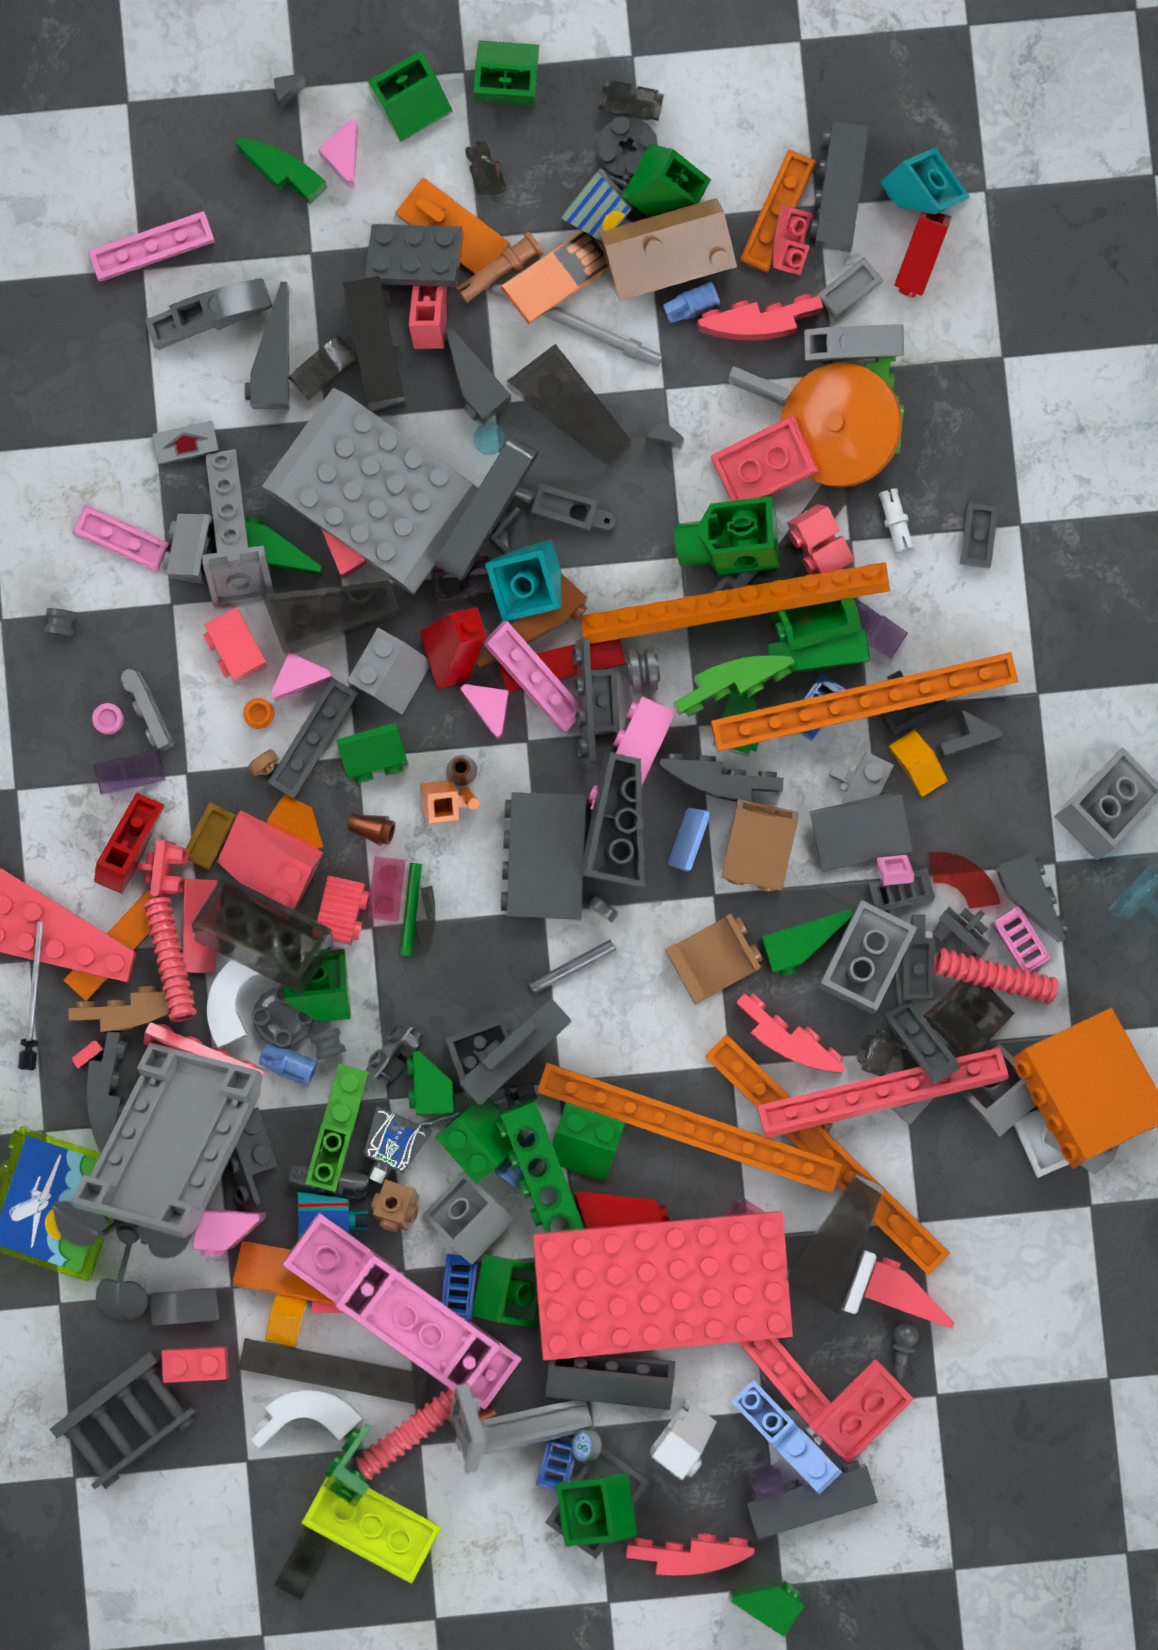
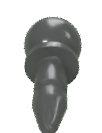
(906, 1336)

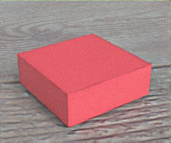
(90, 1052)

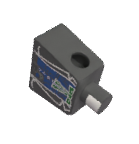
(393, 1143)

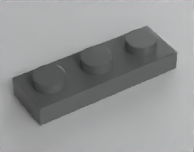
(922, 1042)

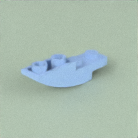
(786, 1437)

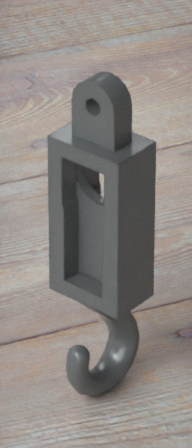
(555, 506)

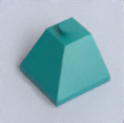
(924, 184)
(526, 581)

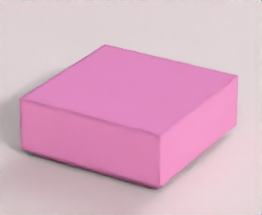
(895, 870)

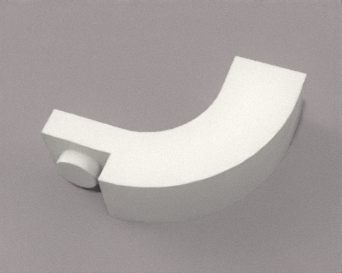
(223, 1003)
(316, 1404)

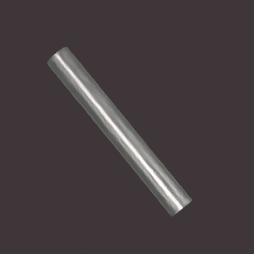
(572, 966)

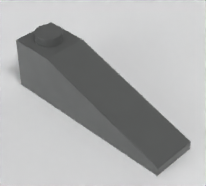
(270, 370)

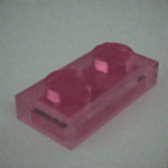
(386, 889)

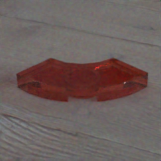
(965, 877)

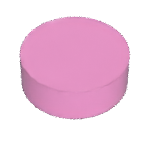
(108, 718)

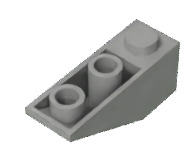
(853, 343)

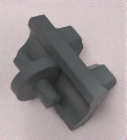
(953, 923)

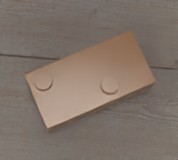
(668, 249)

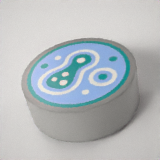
(586, 1445)

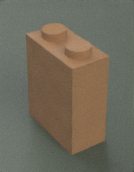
(759, 845)

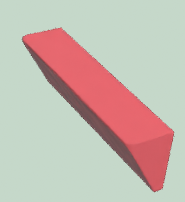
(196, 955)

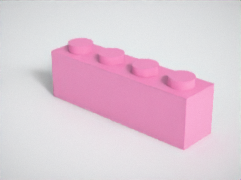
(643, 736)

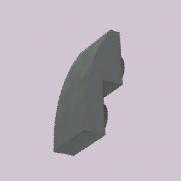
(184, 1306)

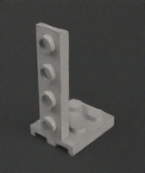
(236, 571)
(511, 1430)

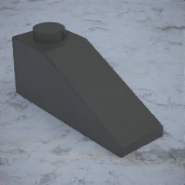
(479, 387)

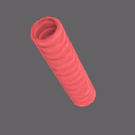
(170, 959)
(995, 976)
(405, 1435)

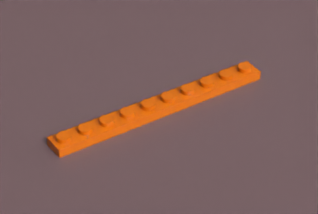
(736, 603)
(864, 701)
(689, 1127)
(889, 1214)

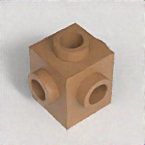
(395, 1206)

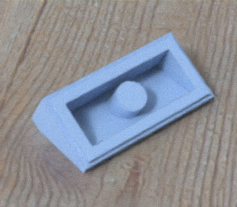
(689, 839)

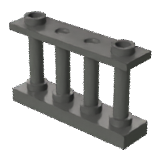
(96, 1409)

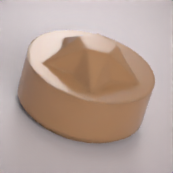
(264, 763)

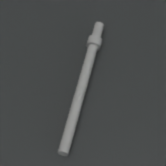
(631, 347)

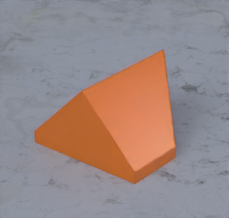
(296, 820)

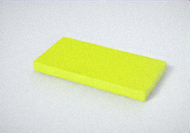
(374, 1530)

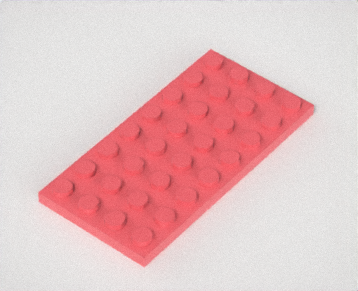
(662, 1285)

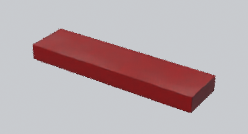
(559, 660)

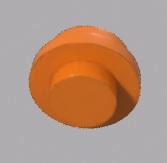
(258, 713)

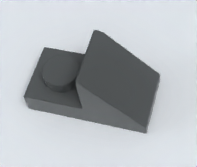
(977, 734)

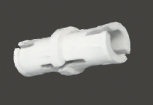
(896, 520)

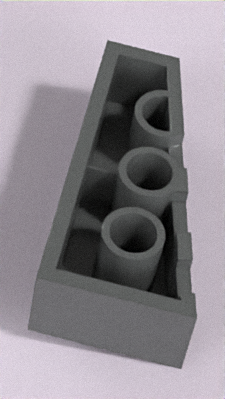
(615, 832)

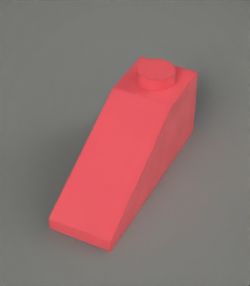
(428, 317)
(897, 1289)

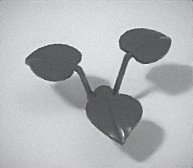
(116, 1298)

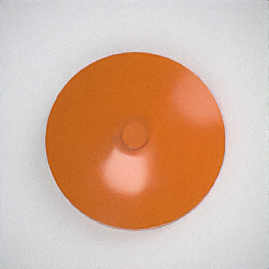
(846, 421)

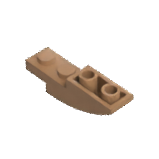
(145, 1008)

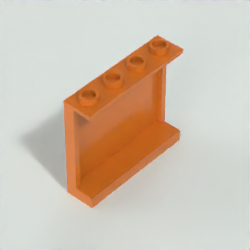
(1090, 1087)

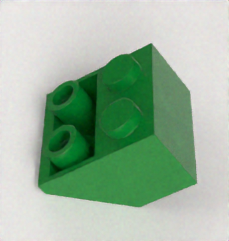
(506, 73)
(410, 96)
(664, 182)
(432, 1087)

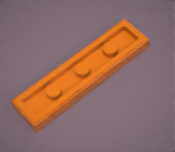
(785, 190)
(130, 931)

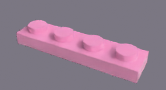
(151, 246)
(533, 675)

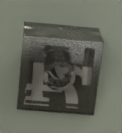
(968, 1016)

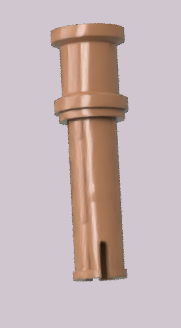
(510, 260)

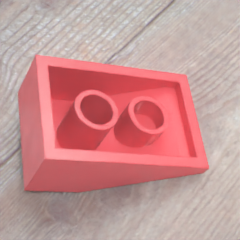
(269, 860)

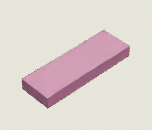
(121, 538)

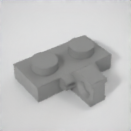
(864, 780)

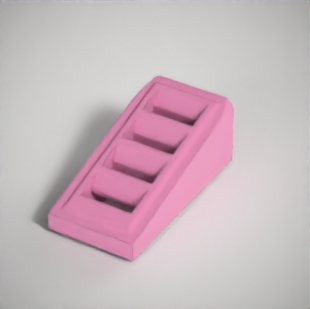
(1012, 946)

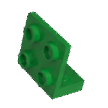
(344, 1483)

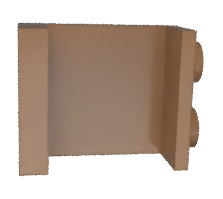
(714, 958)

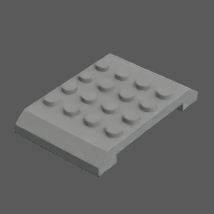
(372, 489)
(171, 1141)

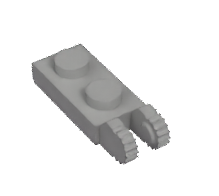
(146, 707)

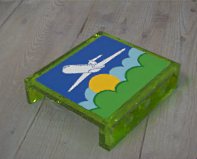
(33, 1179)

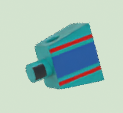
(333, 1208)

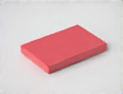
(765, 461)
(861, 1412)

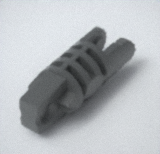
(350, 1186)

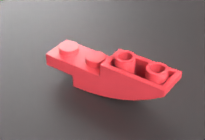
(748, 324)
(798, 1047)
(702, 1557)

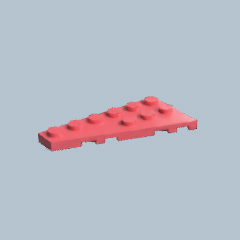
(66, 937)

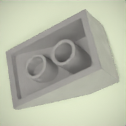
(1109, 804)
(867, 957)

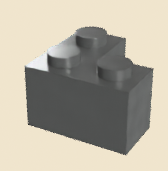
(468, 1046)

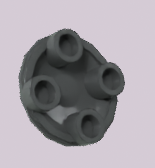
(278, 1021)

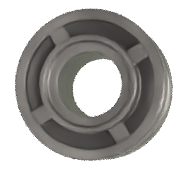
(643, 669)

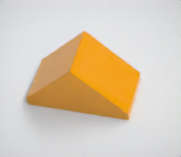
(918, 762)
(286, 1320)

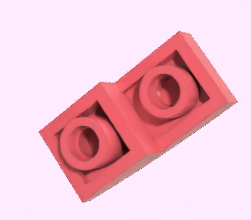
(788, 248)

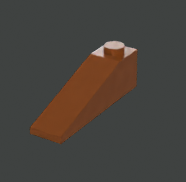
(540, 624)

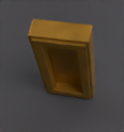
(210, 835)

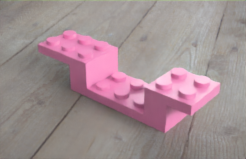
(400, 1311)

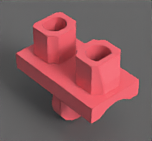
(160, 868)

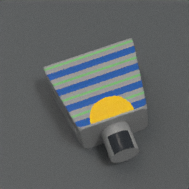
(598, 206)

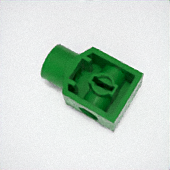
(731, 537)

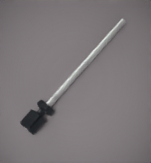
(28, 1057)
(523, 1094)

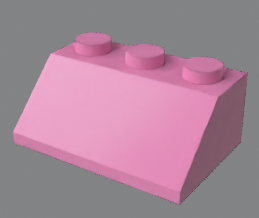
(224, 1230)

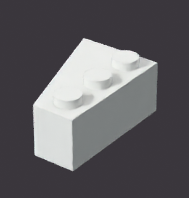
(684, 1440)

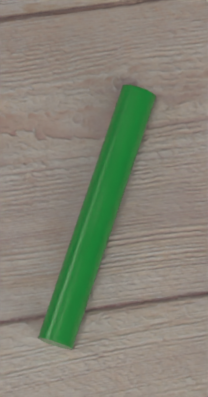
(411, 909)

